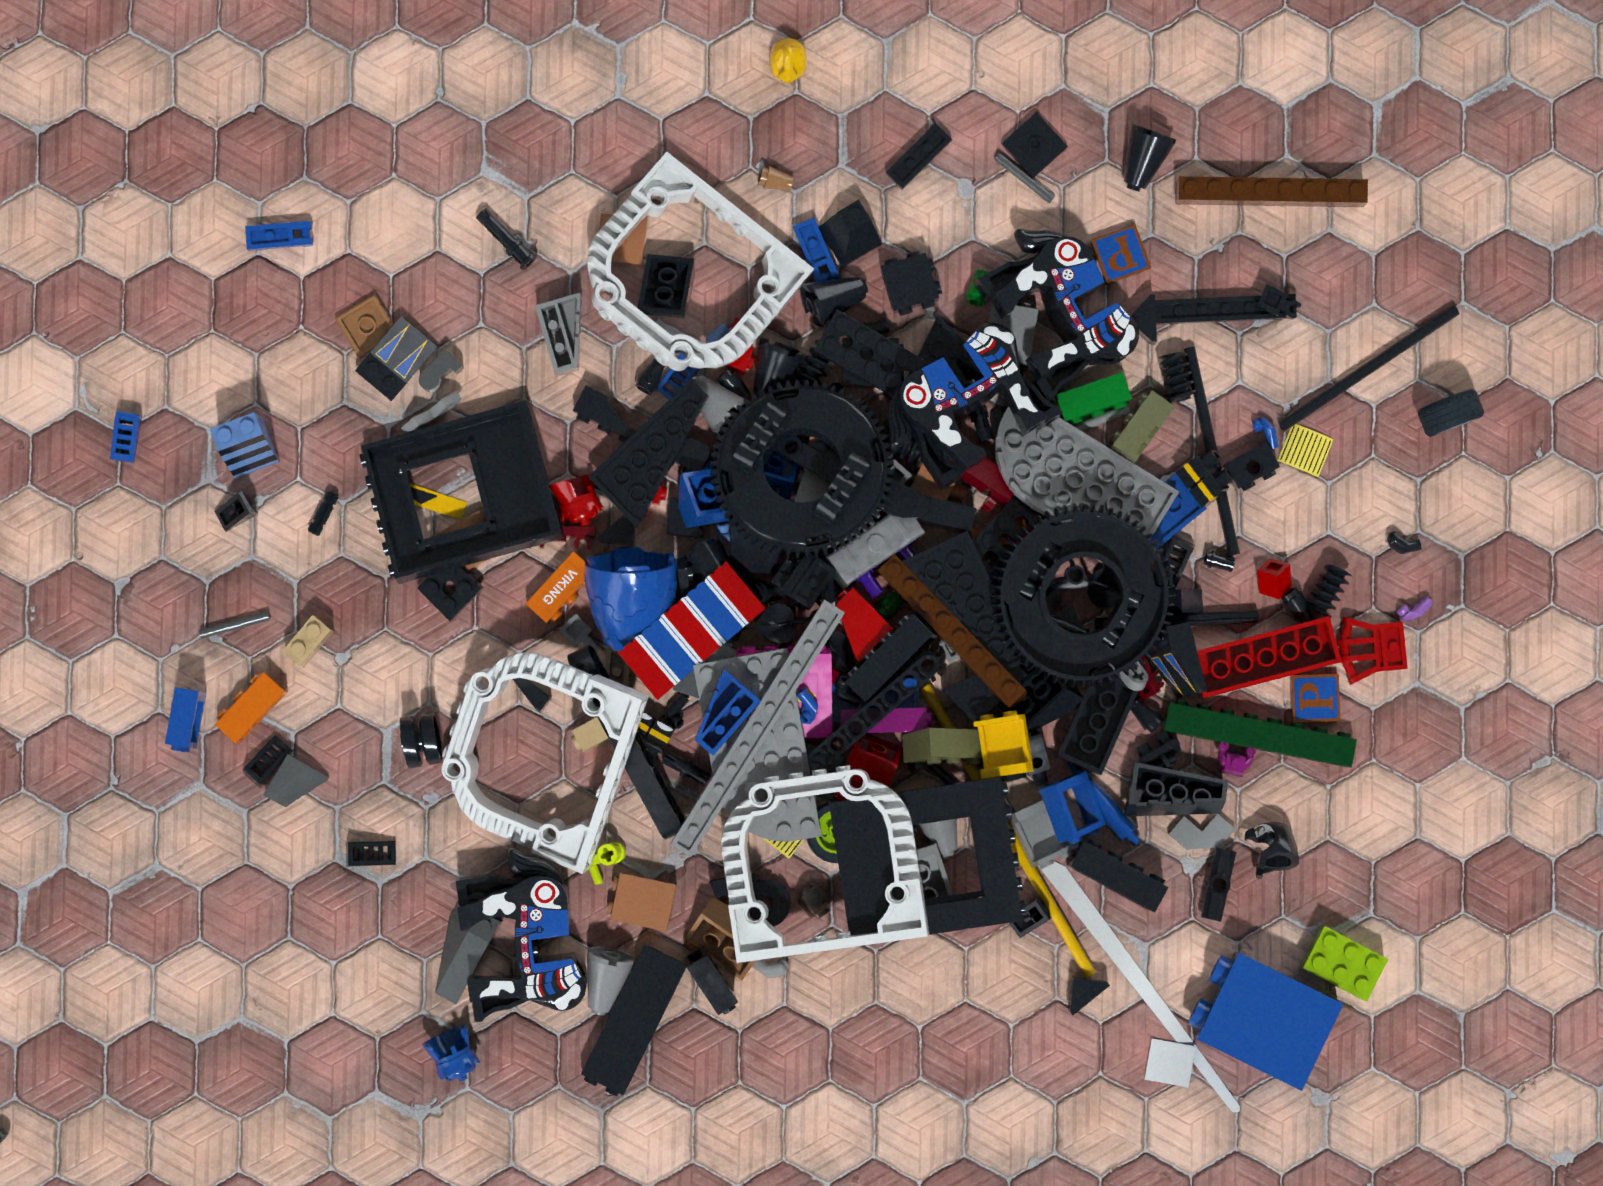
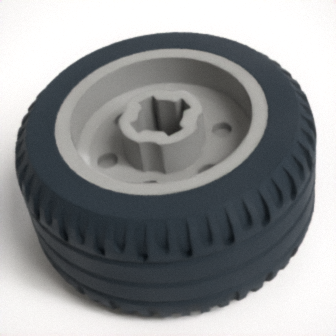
(1450, 412)

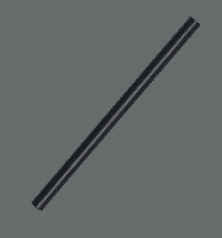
(1368, 368)
(1210, 444)

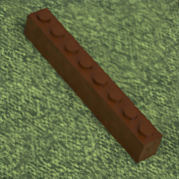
(1271, 191)
(952, 632)

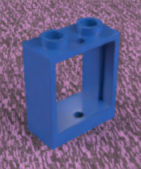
(185, 719)
(1060, 814)

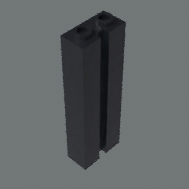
(633, 1020)

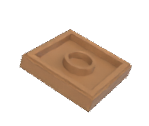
(365, 325)

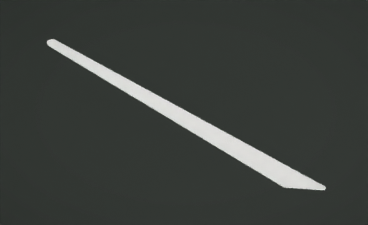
(1091, 918)

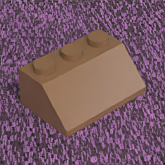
(715, 933)

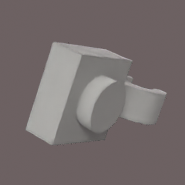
(577, 632)

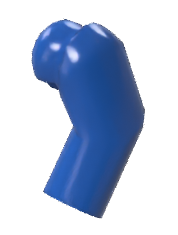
(809, 706)

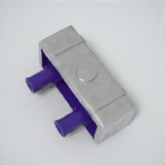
(873, 549)

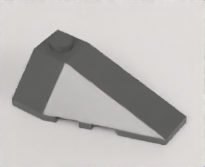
(463, 954)

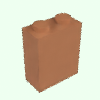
(642, 901)

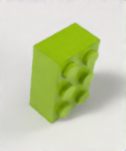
(1343, 963)

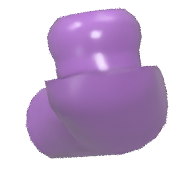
(1415, 612)

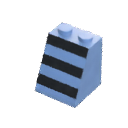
(245, 444)

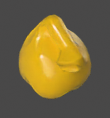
(788, 60)

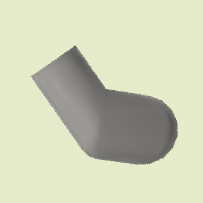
(771, 970)

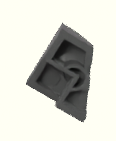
(293, 781)

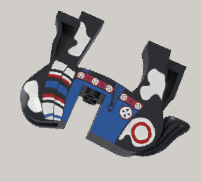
(1063, 275)
(935, 398)
(541, 910)

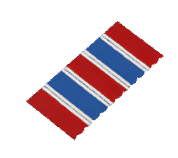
(691, 630)

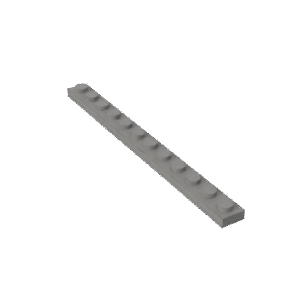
(757, 728)

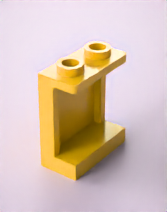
(1004, 745)

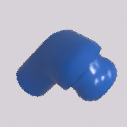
(1268, 429)

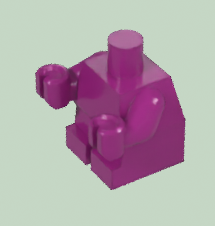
(1235, 763)

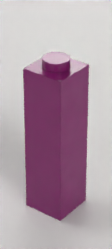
(898, 721)

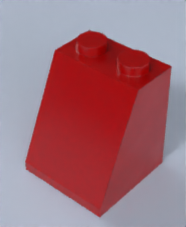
(861, 623)
(875, 757)

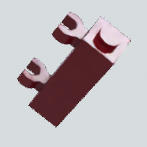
(990, 482)

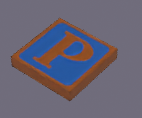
(1120, 254)
(1315, 698)

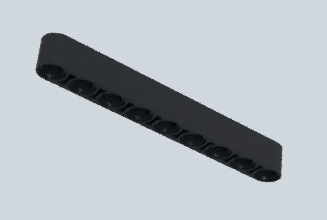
(640, 763)

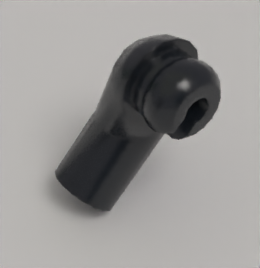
(1402, 546)
(674, 713)

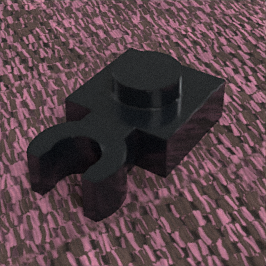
(1274, 300)

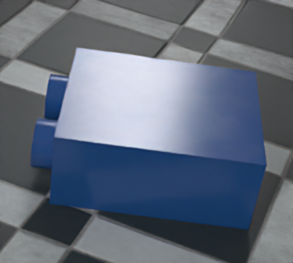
(1265, 1019)

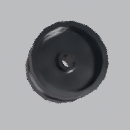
(417, 740)

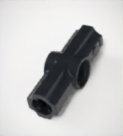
(1215, 900)

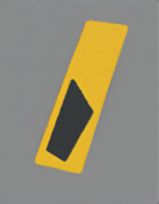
(438, 502)

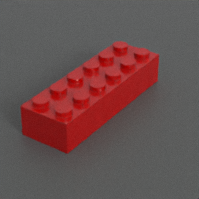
(1268, 656)

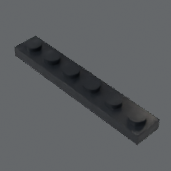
(1214, 310)

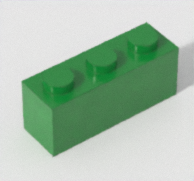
(1093, 398)

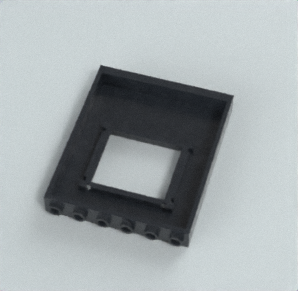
(508, 480)
(868, 866)

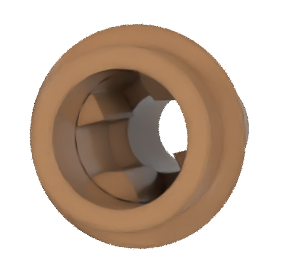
(774, 179)

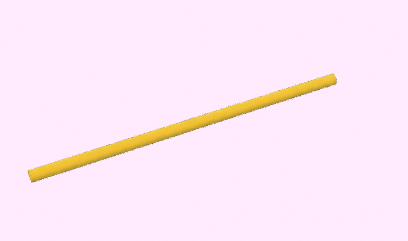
(1031, 872)

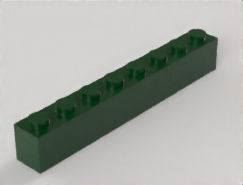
(1259, 734)

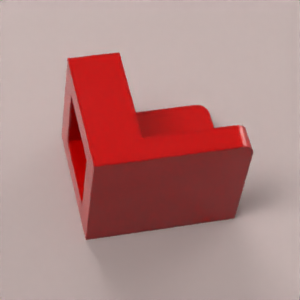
(1274, 578)

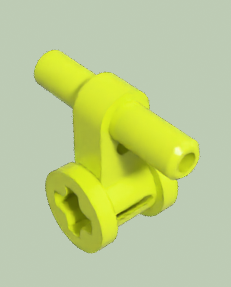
(603, 856)

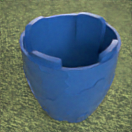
(629, 591)

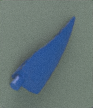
(1112, 812)

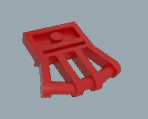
(1387, 647)

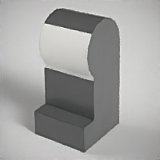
(432, 376)

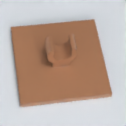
(632, 249)

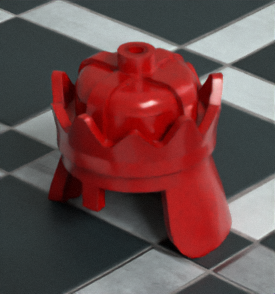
(577, 499)

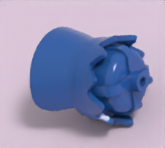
(452, 1053)

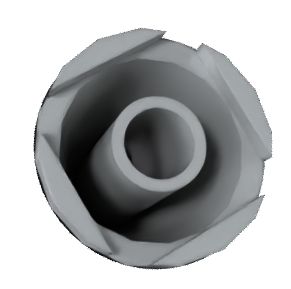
(719, 403)
(943, 834)
(606, 977)

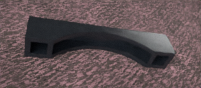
(596, 408)

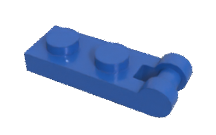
(278, 235)
(815, 250)

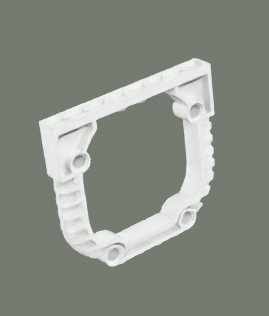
(675, 183)
(619, 711)
(756, 937)

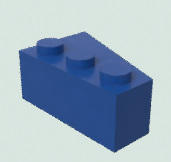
(725, 712)

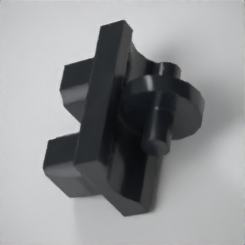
(1162, 756)

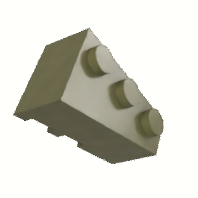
(1141, 426)
(942, 745)

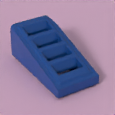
(667, 379)
(119, 417)

